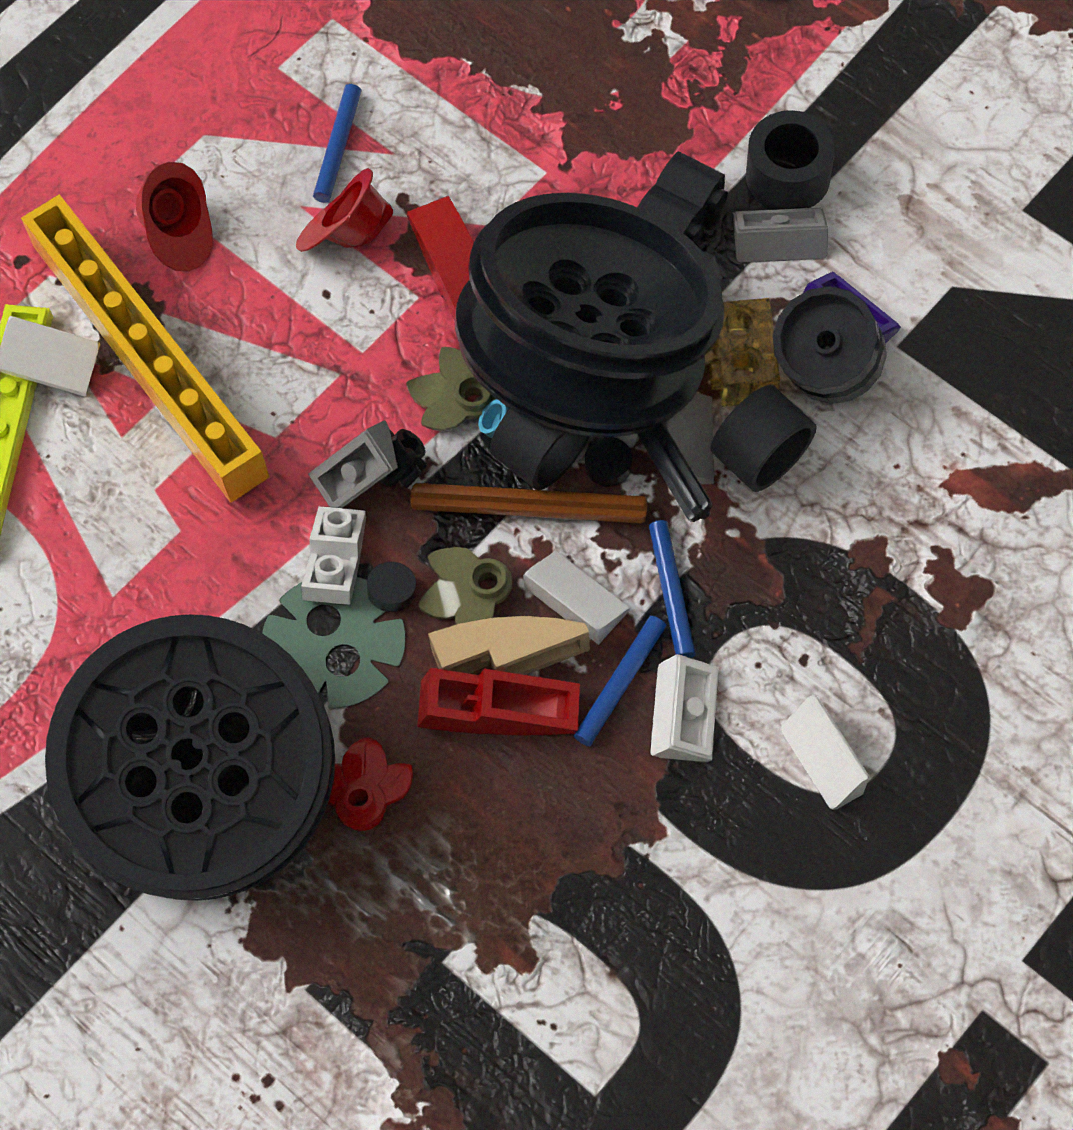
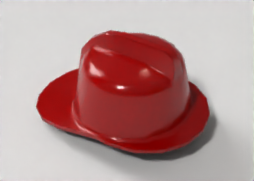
(175, 216)
(350, 218)

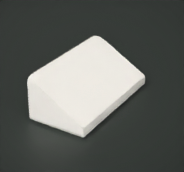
(47, 355)
(575, 595)
(684, 709)
(825, 753)

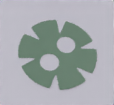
(373, 641)

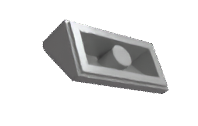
(780, 235)
(694, 434)
(356, 466)

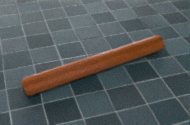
(529, 503)

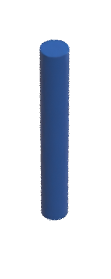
(337, 143)
(671, 589)
(619, 681)

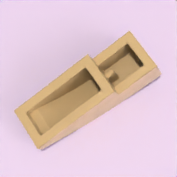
(508, 644)

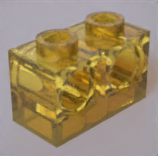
(744, 352)

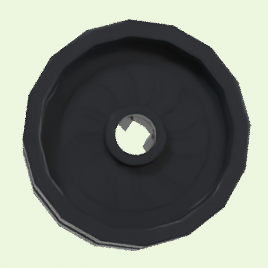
(834, 320)

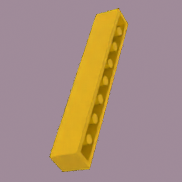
(146, 349)

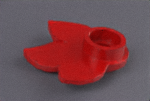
(370, 778)

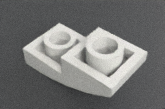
(334, 555)

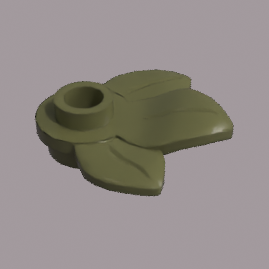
(446, 393)
(459, 589)

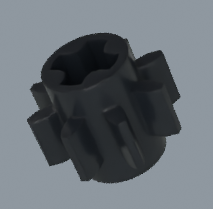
(408, 456)

